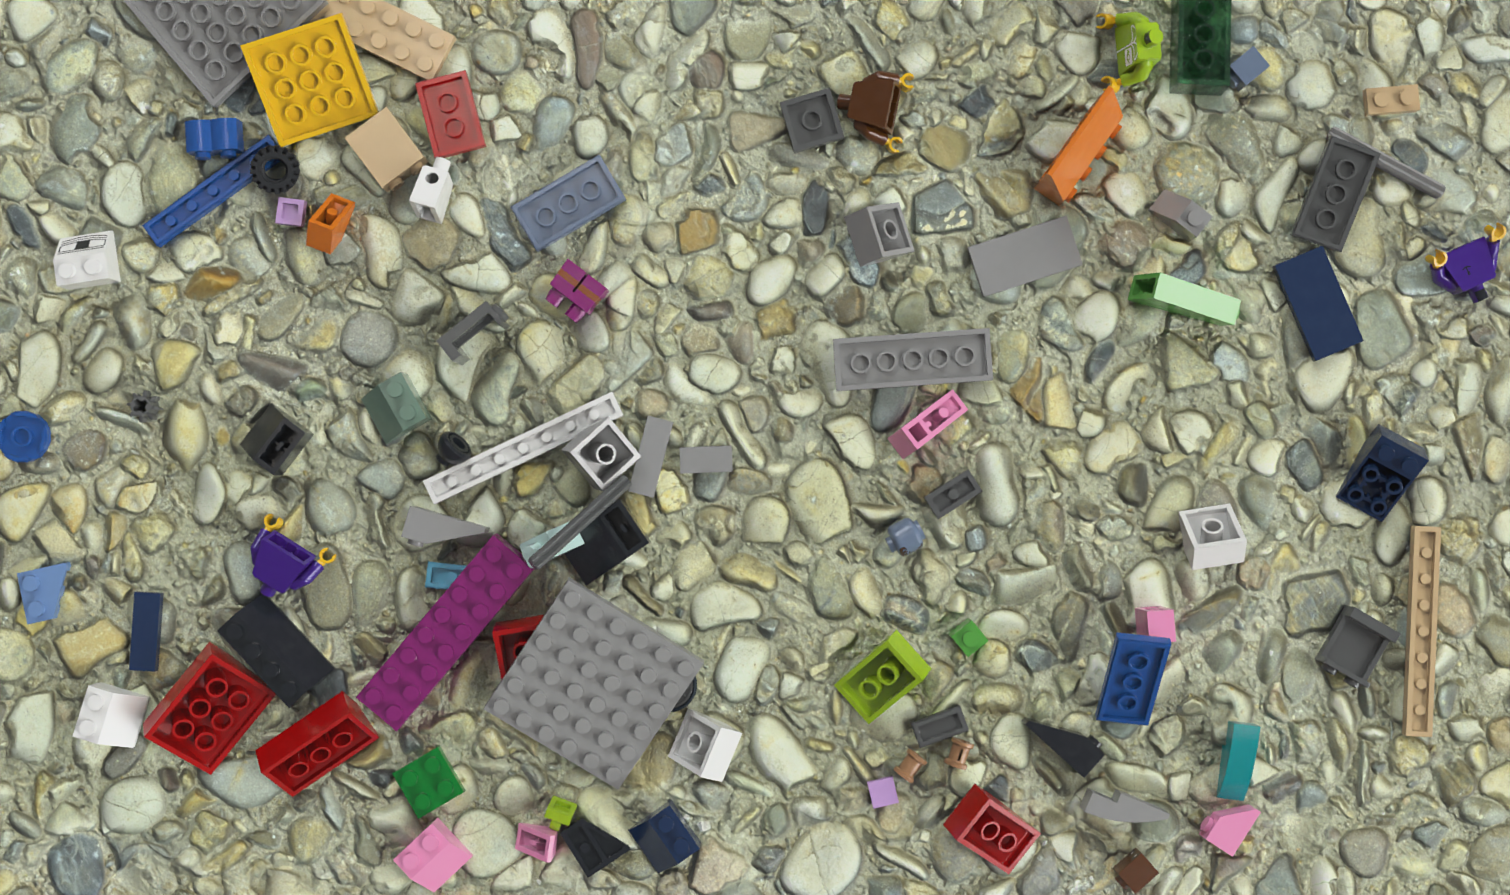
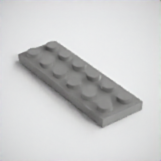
(912, 359)

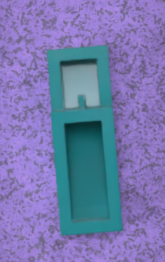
(1237, 760)

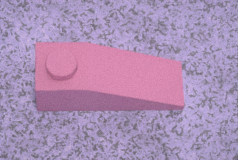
(927, 424)

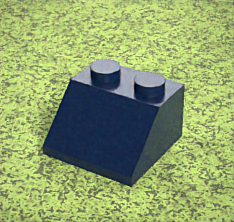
(665, 837)

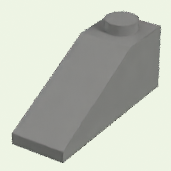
(431, 527)

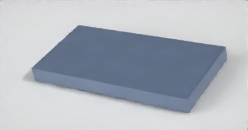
(568, 203)

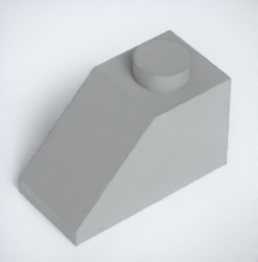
(1180, 214)

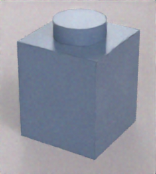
(1247, 68)

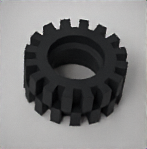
(263, 180)

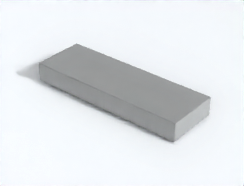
(652, 453)

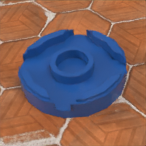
(24, 436)

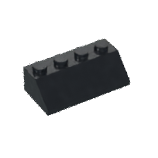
(276, 650)

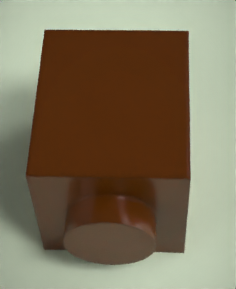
(1134, 871)

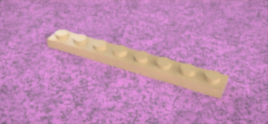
(1421, 631)

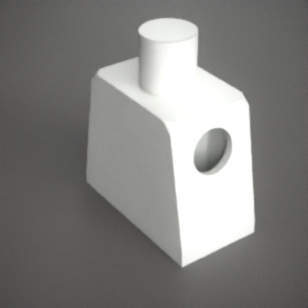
(432, 191)

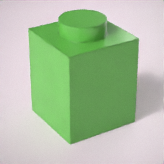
(968, 637)

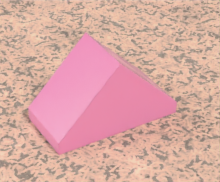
(537, 841)

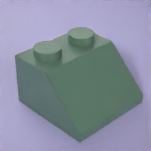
(396, 407)

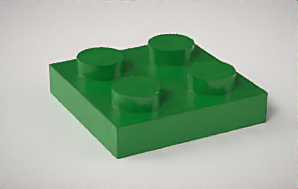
(429, 782)

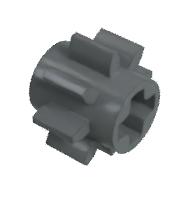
(137, 406)

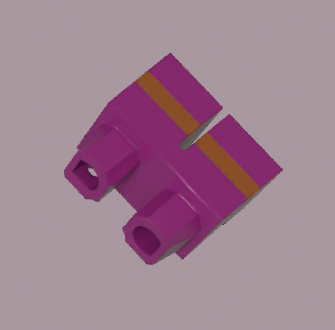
(579, 288)

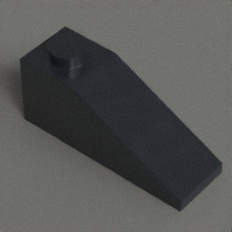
(1076, 749)

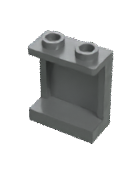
(468, 328)
(1355, 646)

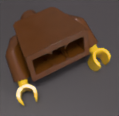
(874, 106)

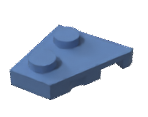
(42, 591)

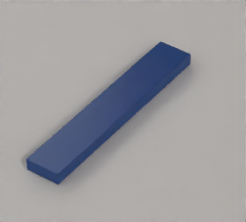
(206, 196)

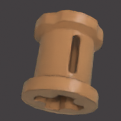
(959, 753)
(910, 765)

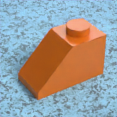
(329, 223)

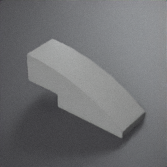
(1121, 807)

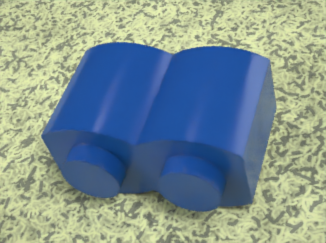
(214, 137)

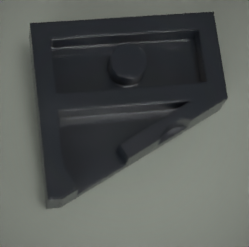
(592, 846)

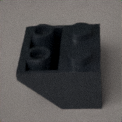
(276, 440)

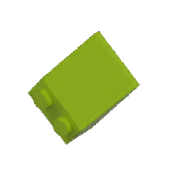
(883, 677)

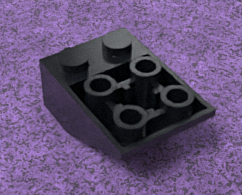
(607, 542)

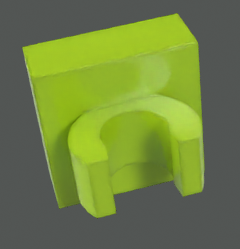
(560, 812)

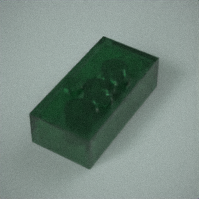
(1200, 47)

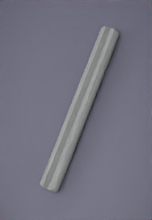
(1396, 168)

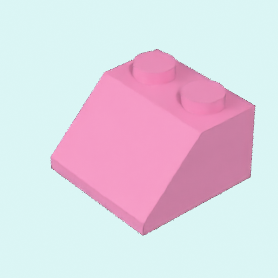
(433, 856)

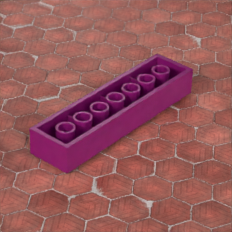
(446, 632)

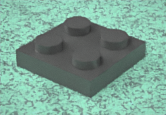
(812, 120)

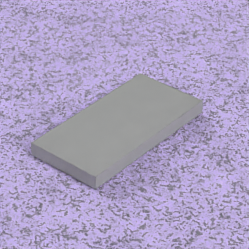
(1024, 256)

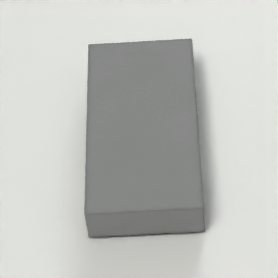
(706, 459)

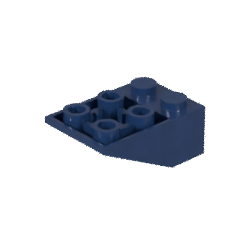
(1382, 472)

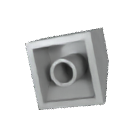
(879, 233)
(601, 453)

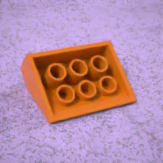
(1081, 148)

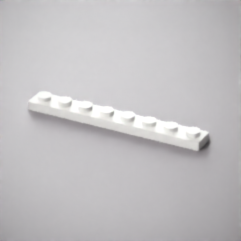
(521, 448)

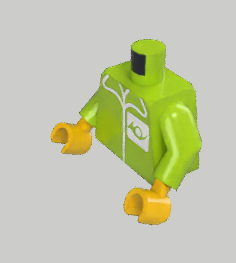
(1136, 47)

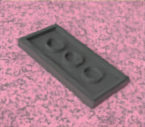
(1335, 193)

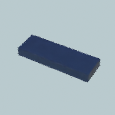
(146, 631)

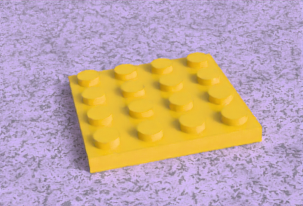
(310, 79)

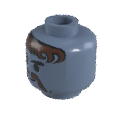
(905, 537)

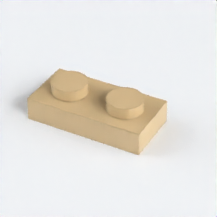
(1391, 100)

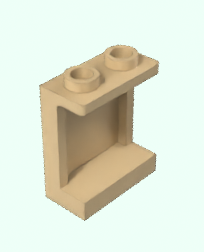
(386, 150)

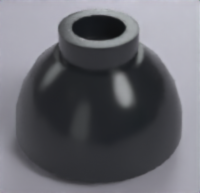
(452, 449)

